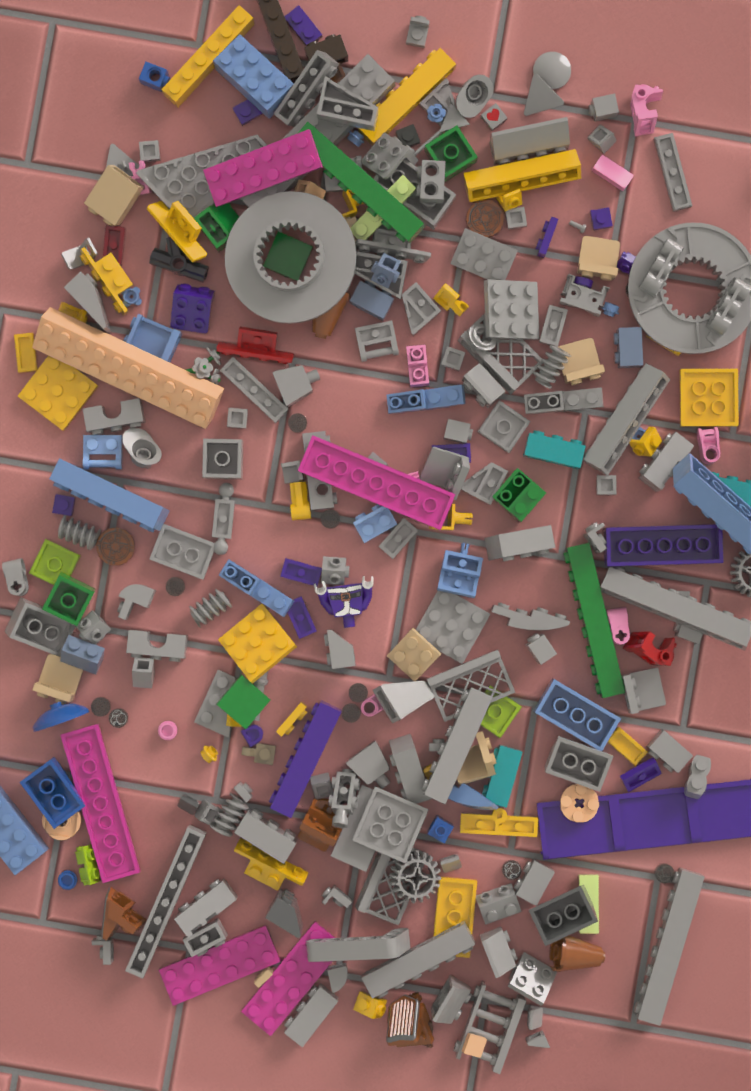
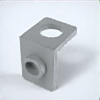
(72, 256)

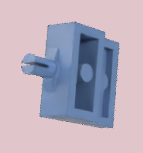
(460, 572)

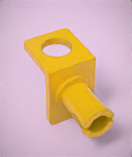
(351, 204)
(455, 518)

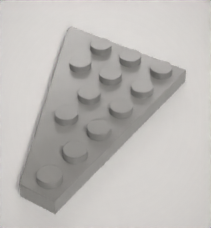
(185, 179)

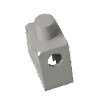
(295, 383)
(370, 765)

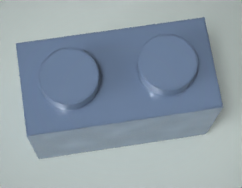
(372, 300)
(629, 347)
(82, 654)

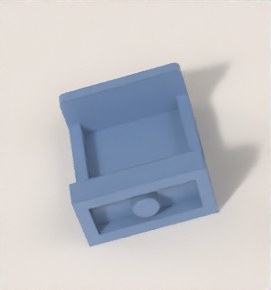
(153, 337)

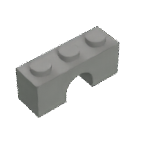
(131, 415)
(139, 645)

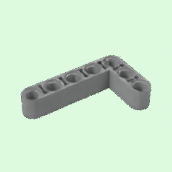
(359, 948)

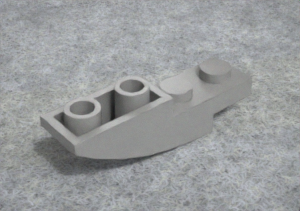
(563, 401)
(538, 619)

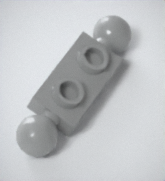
(223, 518)

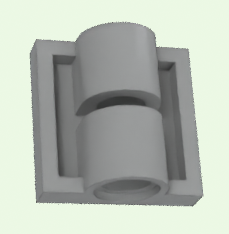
(532, 978)

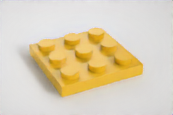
(58, 391)
(709, 398)
(257, 643)

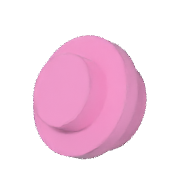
(167, 730)

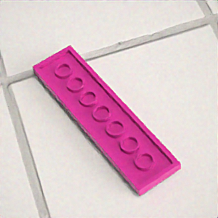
(376, 482)
(103, 806)

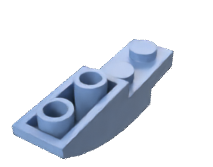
(426, 399)
(256, 588)

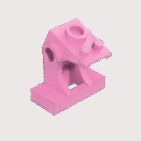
(643, 118)

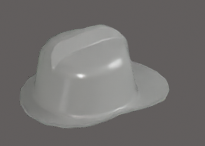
(474, 95)
(141, 447)

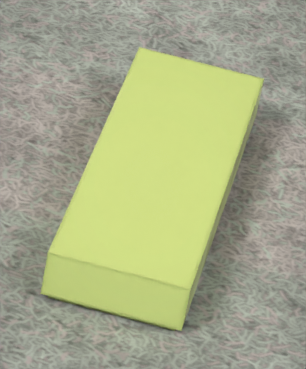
(591, 883)

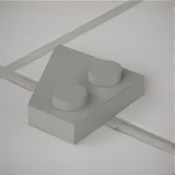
(440, 95)
(418, 307)
(485, 482)

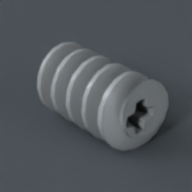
(550, 366)
(77, 533)
(209, 607)
(230, 815)

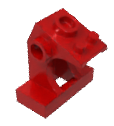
(642, 646)

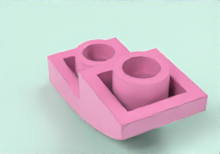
(417, 366)

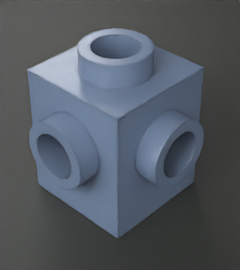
(385, 270)

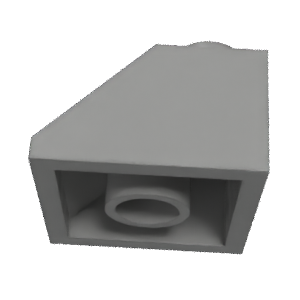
(498, 952)

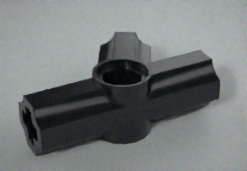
(168, 260)

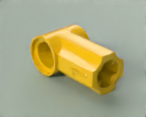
(300, 506)

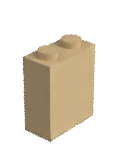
(113, 195)

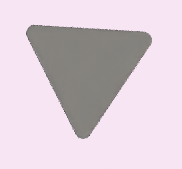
(541, 97)
(120, 159)

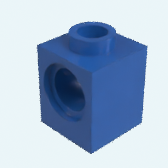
(148, 71)
(440, 829)

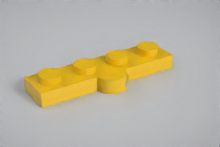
(498, 824)

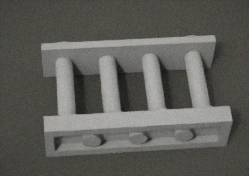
(509, 1023)

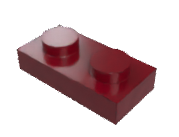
(114, 242)

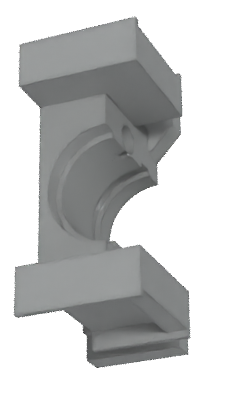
(583, 296)

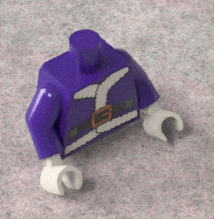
(346, 600)

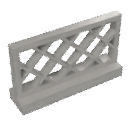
(493, 366)
(468, 668)
(371, 887)

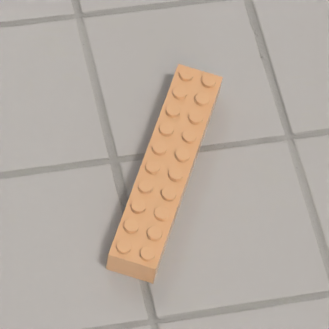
(127, 367)

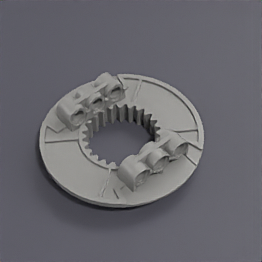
(672, 248)
(307, 298)

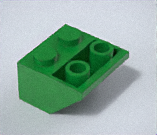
(217, 224)
(518, 495)

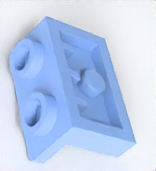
(374, 523)

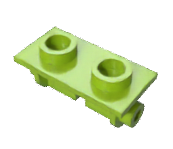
(89, 873)

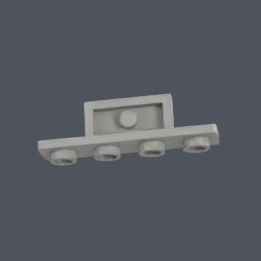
(386, 242)

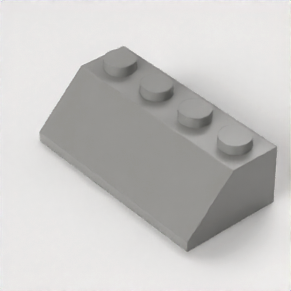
(530, 141)

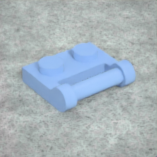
(102, 446)

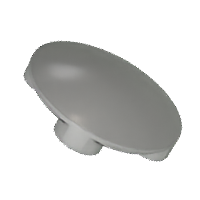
(553, 69)

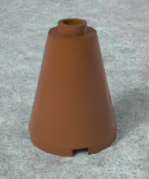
(325, 324)
(575, 954)

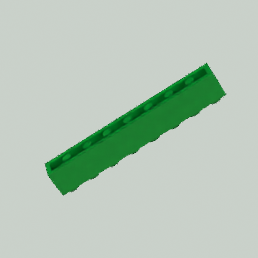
(365, 188)
(595, 620)

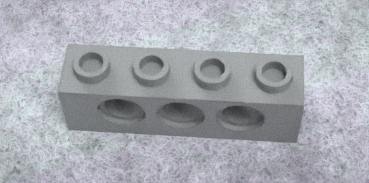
(317, 501)

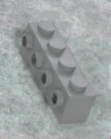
(306, 88)

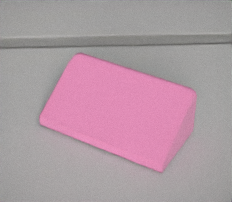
(612, 173)

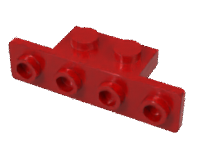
(256, 344)

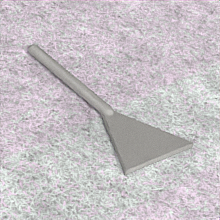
(451, 119)

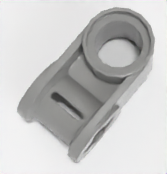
(15, 574)

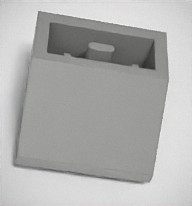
(482, 385)
(341, 651)

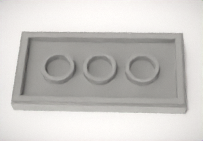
(345, 848)

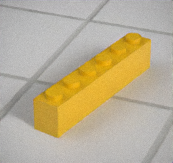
(201, 62)
(410, 93)
(522, 175)

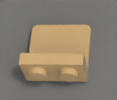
(598, 258)
(582, 363)
(58, 680)
(478, 762)

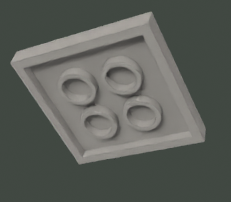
(511, 309)
(452, 625)
(390, 825)

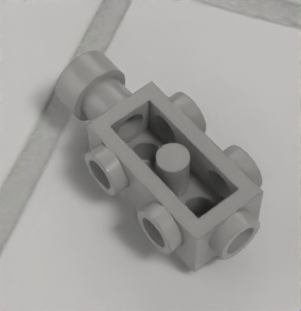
(343, 795)

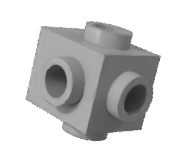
(334, 570)
(93, 628)

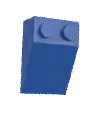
(53, 792)

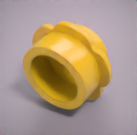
(209, 753)

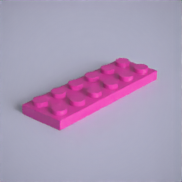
(263, 168)
(219, 965)
(287, 984)

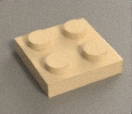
(413, 654)

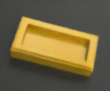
(25, 354)
(627, 746)

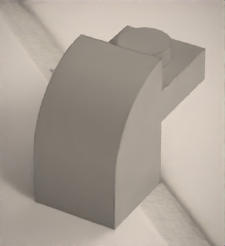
(134, 594)

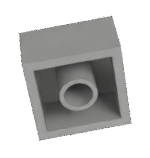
(222, 459)

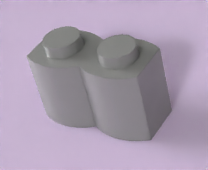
(697, 779)

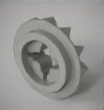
(474, 333)

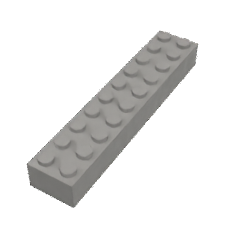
(367, 81)

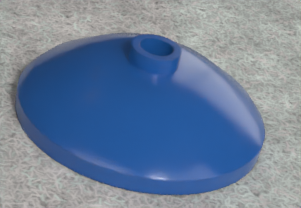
(59, 714)

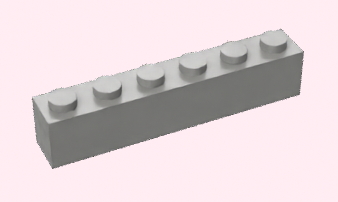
(626, 419)
(457, 745)
(418, 959)

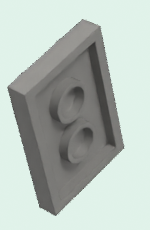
(483, 256)
(183, 551)

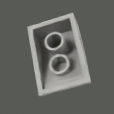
(84, 291)
(38, 628)
(450, 1000)

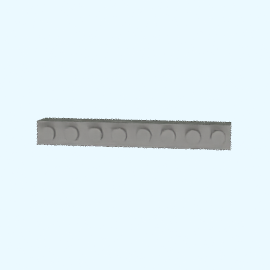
(677, 608)
(166, 901)
(669, 946)

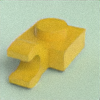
(448, 299)

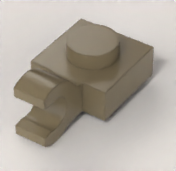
(263, 753)

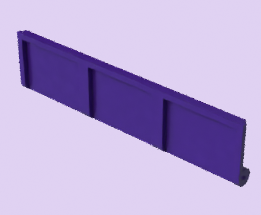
(648, 821)

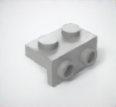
(498, 903)

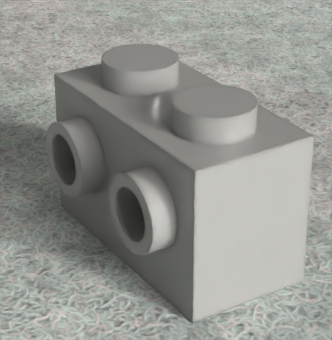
(205, 937)

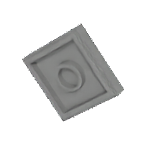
(503, 426)

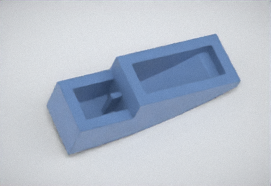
(471, 798)

